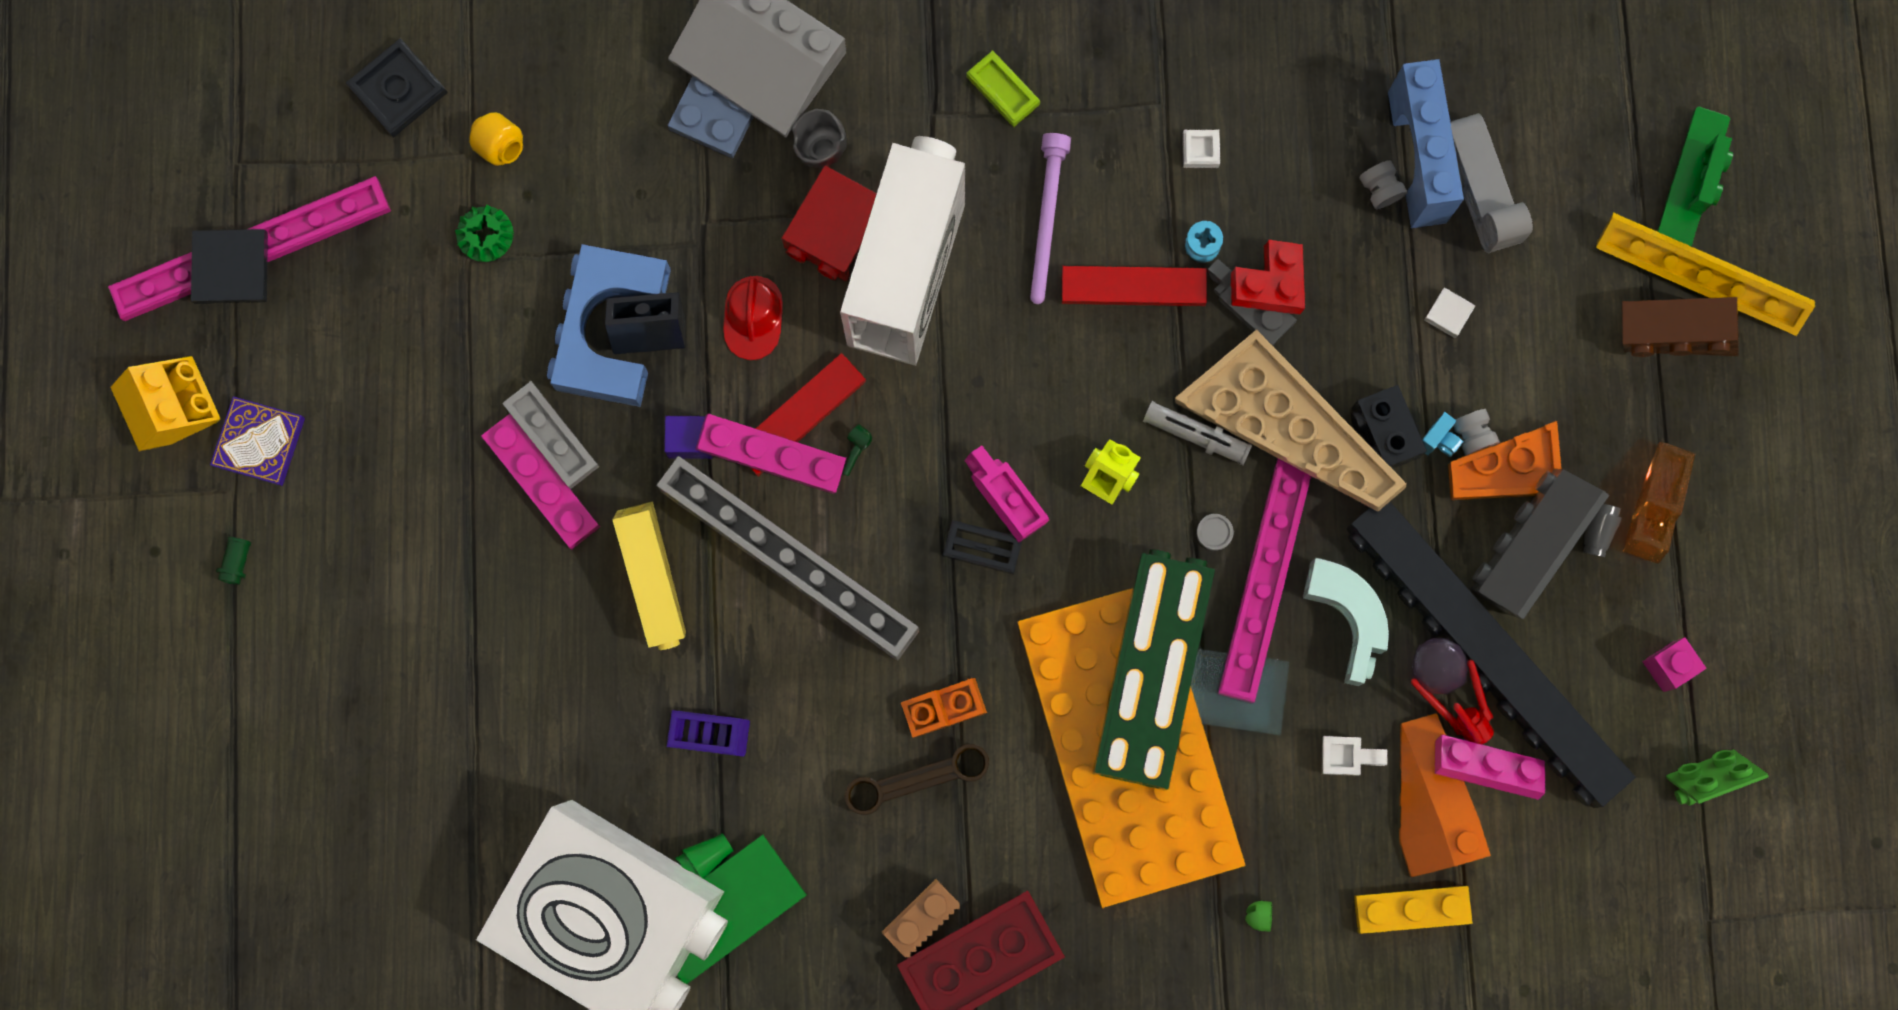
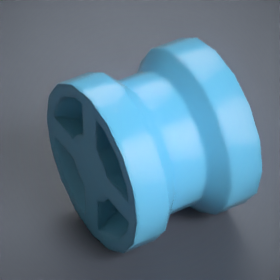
(1201, 249)

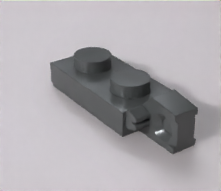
(1268, 323)

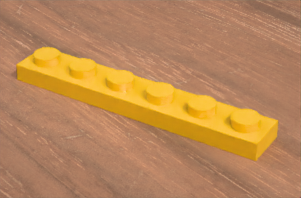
(1704, 273)

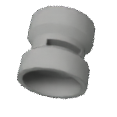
(1383, 184)
(1475, 431)

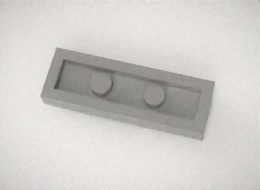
(550, 435)

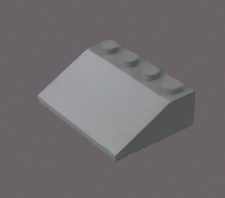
(759, 56)

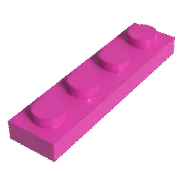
(770, 453)
(540, 481)

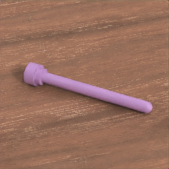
(1055, 149)

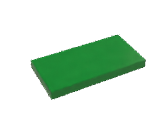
(755, 894)

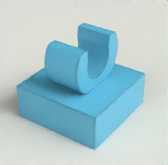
(1440, 436)

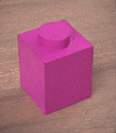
(1674, 664)

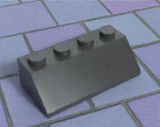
(1538, 542)

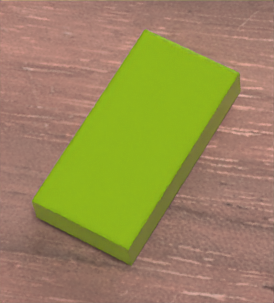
(1003, 88)

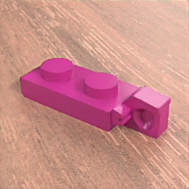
(1006, 494)

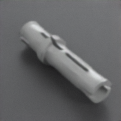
(1237, 449)

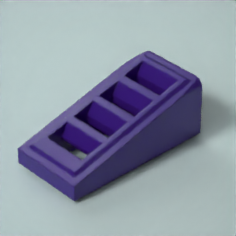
(738, 737)

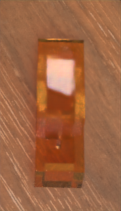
(1660, 503)

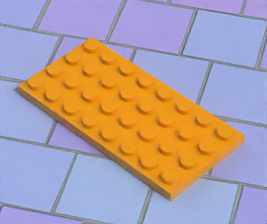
(1131, 833)

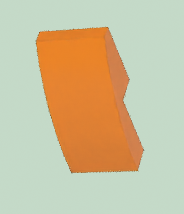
(943, 707)

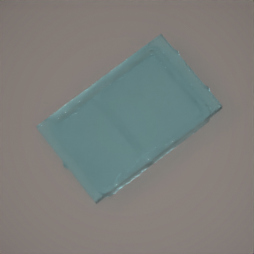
(1221, 711)

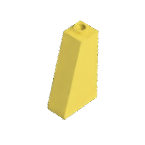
(650, 575)

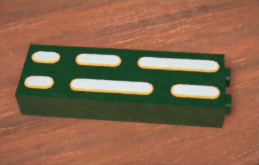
(1154, 670)

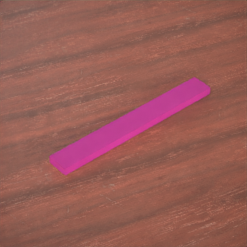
(285, 235)
(1264, 583)

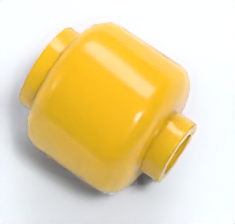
(496, 139)

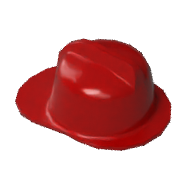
(753, 317)

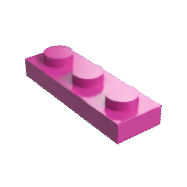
(1490, 767)

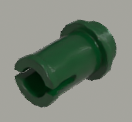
(234, 561)

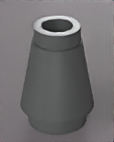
(1601, 530)

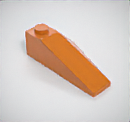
(1436, 810)

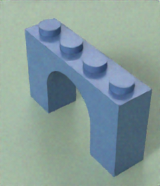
(1420, 101)
(600, 276)

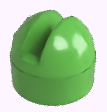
(1260, 915)

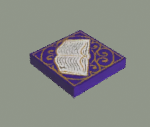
(257, 441)

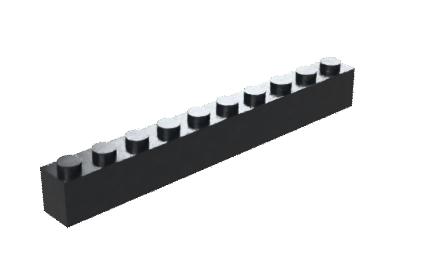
(1501, 664)

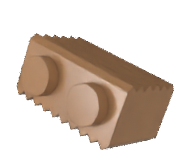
(921, 918)

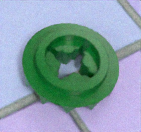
(495, 244)

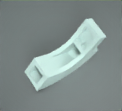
(1360, 605)

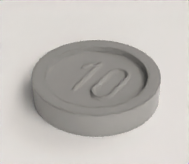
(1214, 532)

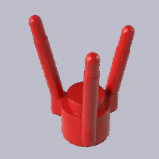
(1470, 723)

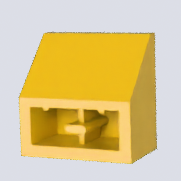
(164, 402)

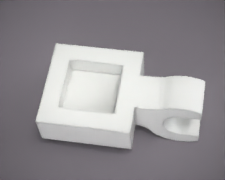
(1345, 756)

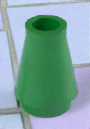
(705, 855)

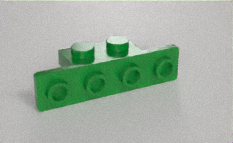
(1697, 175)

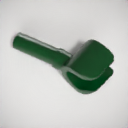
(861, 439)

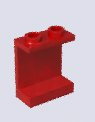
(830, 224)

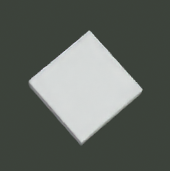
(1201, 149)
(1449, 312)

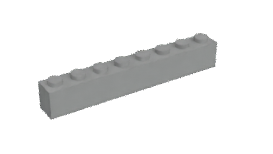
(788, 558)

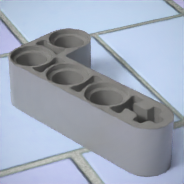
(1485, 188)

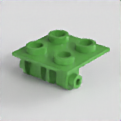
(1714, 777)

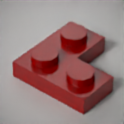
(1278, 286)

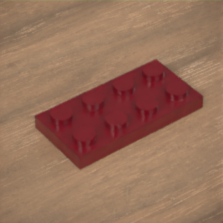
(982, 958)

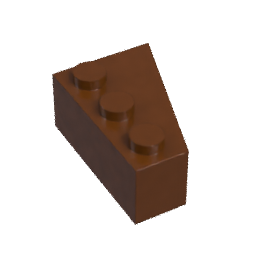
(1681, 327)

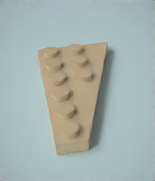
(1277, 410)

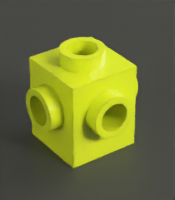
(1111, 471)

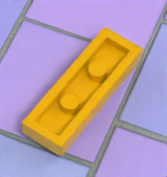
(1413, 909)

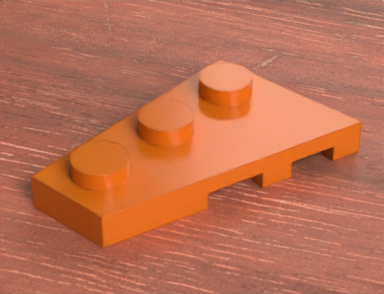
(1506, 468)

